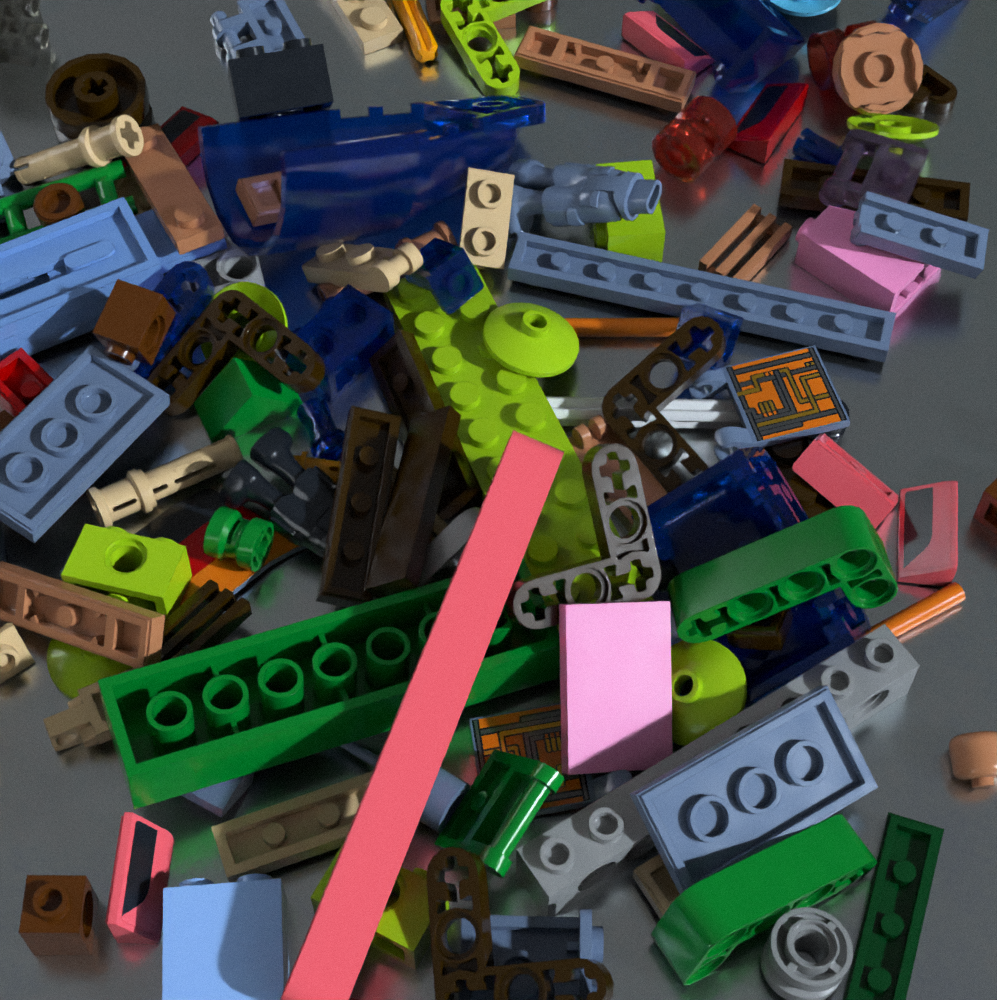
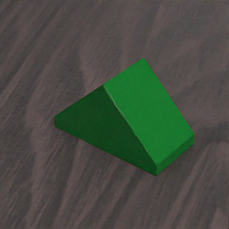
(243, 401)

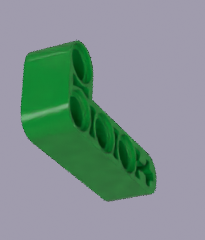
(782, 572)
(754, 893)

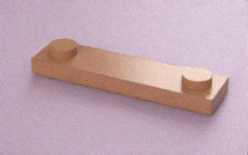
(605, 69)
(173, 193)
(80, 617)

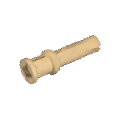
(93, 147)
(143, 489)

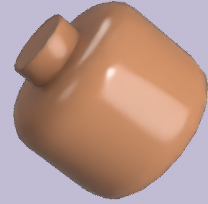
(975, 758)

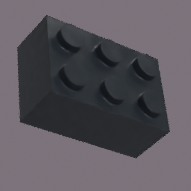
(279, 80)

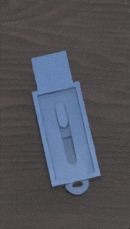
(65, 272)

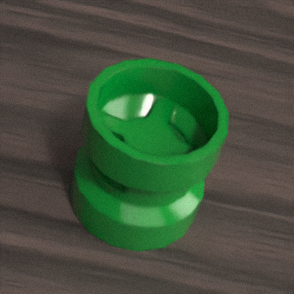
(238, 538)

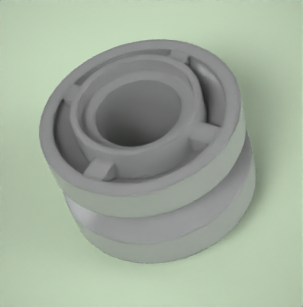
(823, 938)

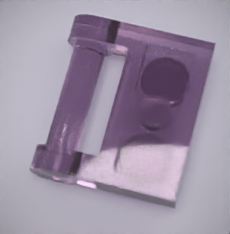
(891, 174)

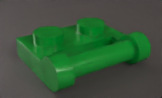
(500, 808)

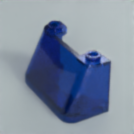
(728, 509)

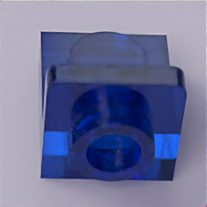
(447, 275)

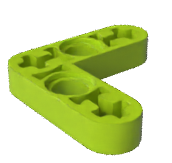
(480, 24)

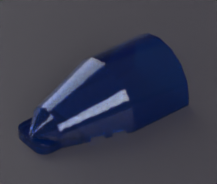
(359, 171)

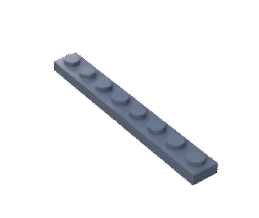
(670, 287)

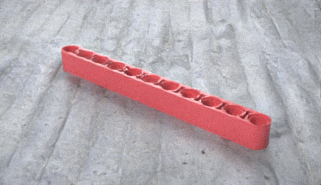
(423, 726)

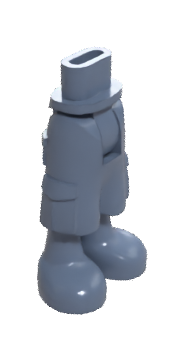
(577, 195)

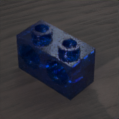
(345, 337)

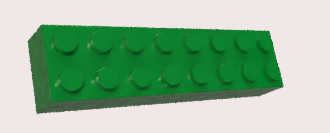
(296, 691)

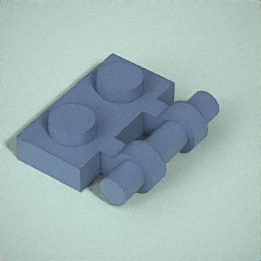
(265, 20)

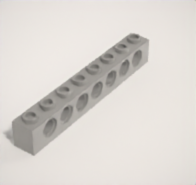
(610, 833)

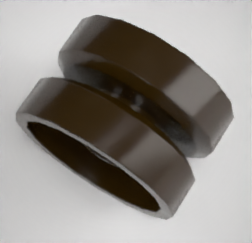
(95, 92)

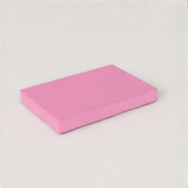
(615, 685)

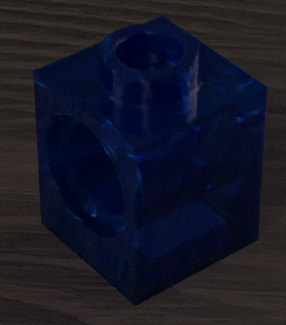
(728, 322)

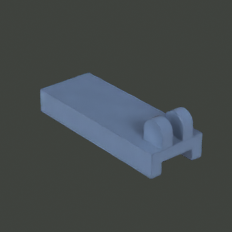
(920, 234)

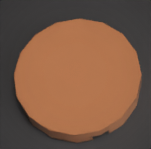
(877, 69)

